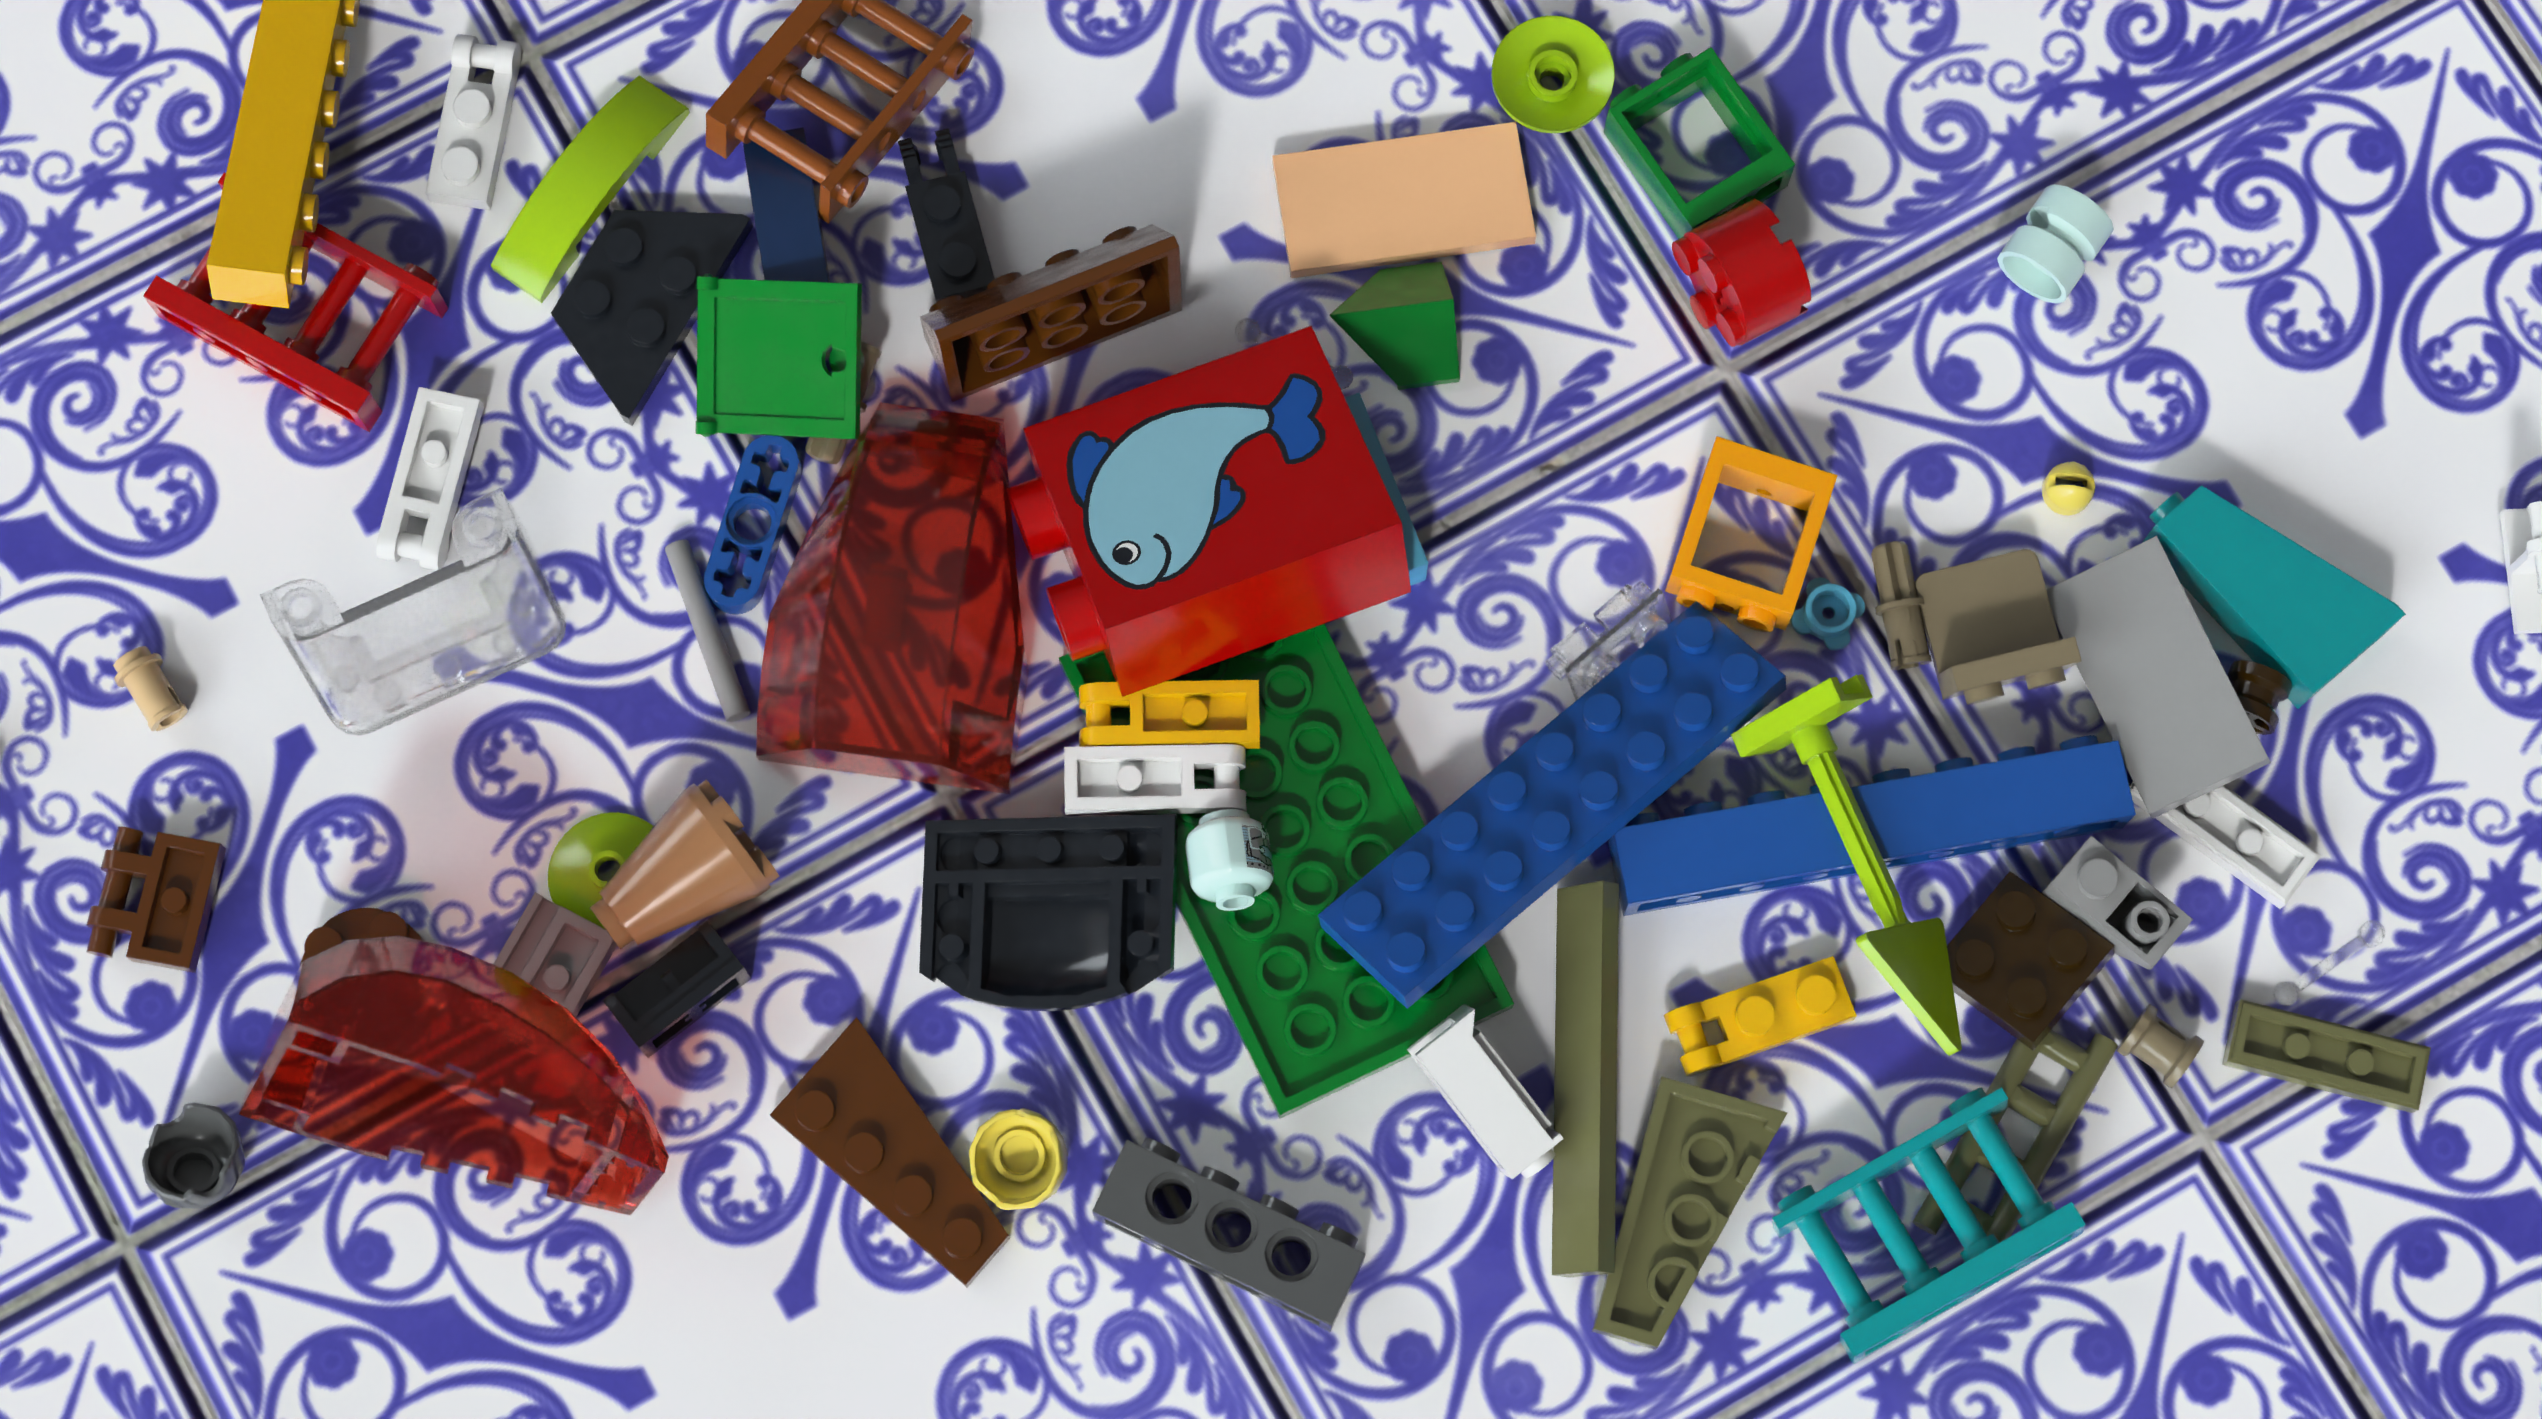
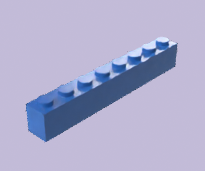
(1912, 820)

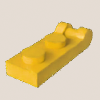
(1173, 714)
(1762, 1015)

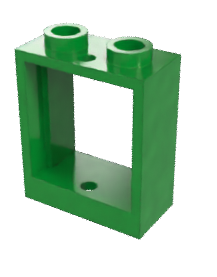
(1679, 80)

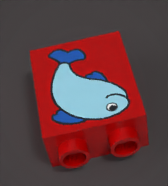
(1210, 513)

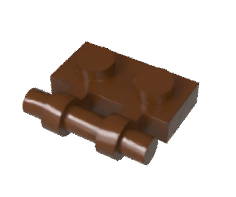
(173, 903)

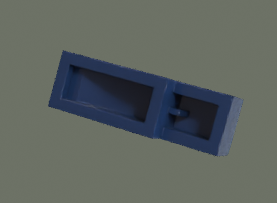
(785, 216)

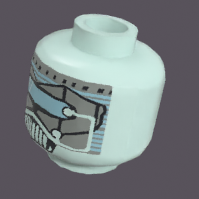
(1229, 859)

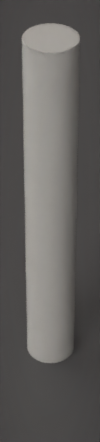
(707, 630)

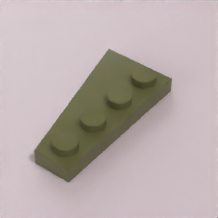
(1682, 1192)

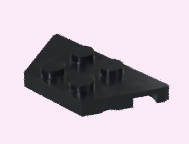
(640, 295)

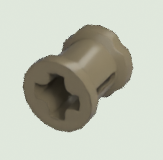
(2160, 1046)

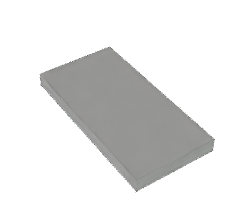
(2156, 678)

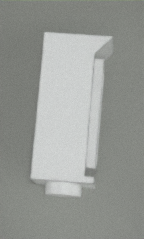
(1486, 1095)

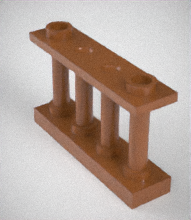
(777, 75)

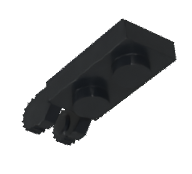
(947, 223)

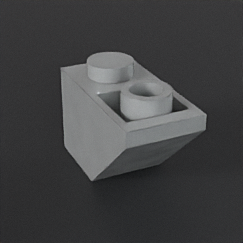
(2117, 904)

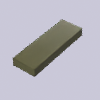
(2326, 1056)

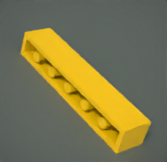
(279, 151)

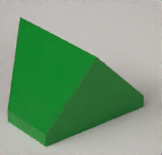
(1405, 324)

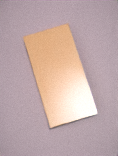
(1403, 199)

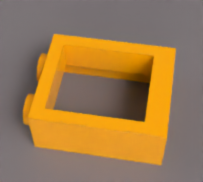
(1769, 478)

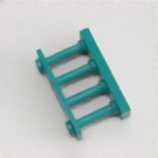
(1926, 1289)

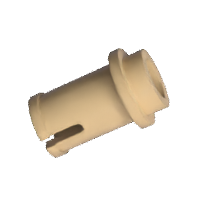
(149, 687)

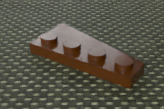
(883, 1146)

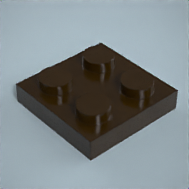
(2024, 960)

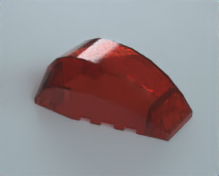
(904, 612)
(453, 1065)

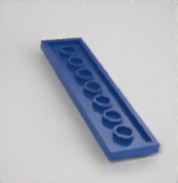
(1551, 804)

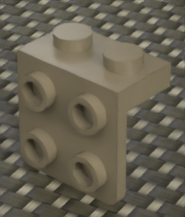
(1992, 627)

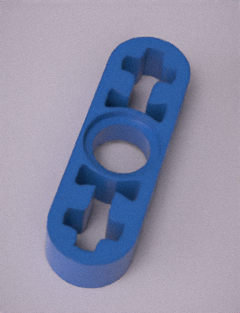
(782, 486)

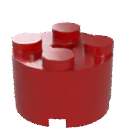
(1743, 273)

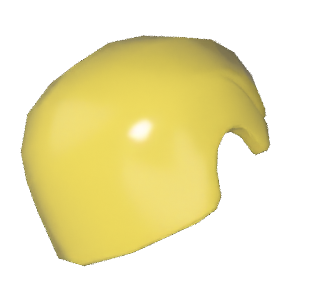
(1018, 1159)

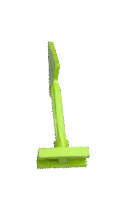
(1905, 953)

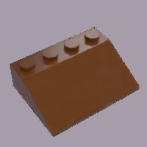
(1054, 310)

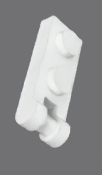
(473, 123)
(429, 477)
(1151, 779)

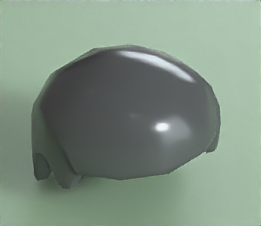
(194, 1157)

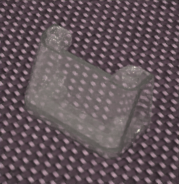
(428, 634)

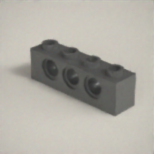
(1311, 1295)

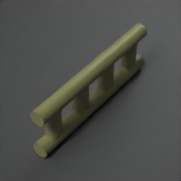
(2054, 1119)

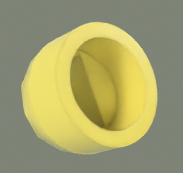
(2068, 498)

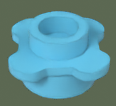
(1823, 596)

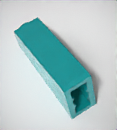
(2270, 591)

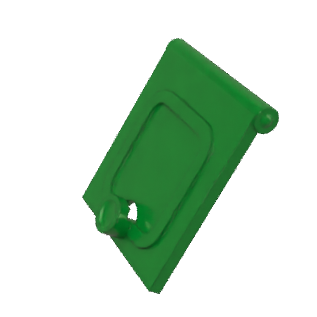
(766, 358)

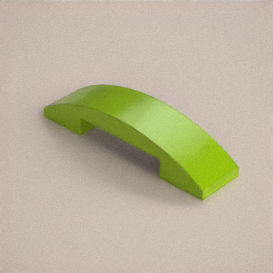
(583, 184)

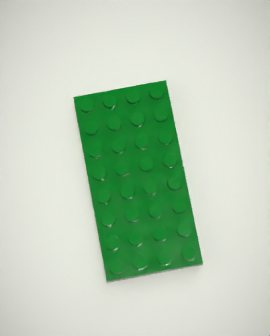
(1330, 818)

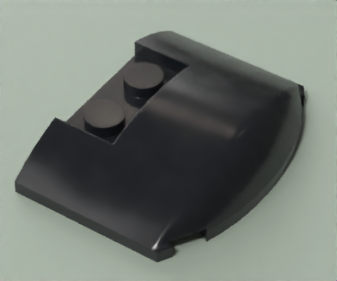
(1049, 908)

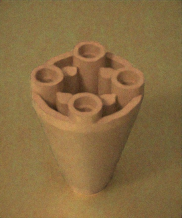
(684, 870)

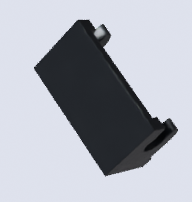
(677, 990)

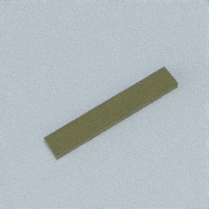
(1585, 1080)

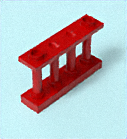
(296, 359)

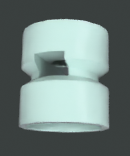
(2050, 249)

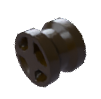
(2259, 692)

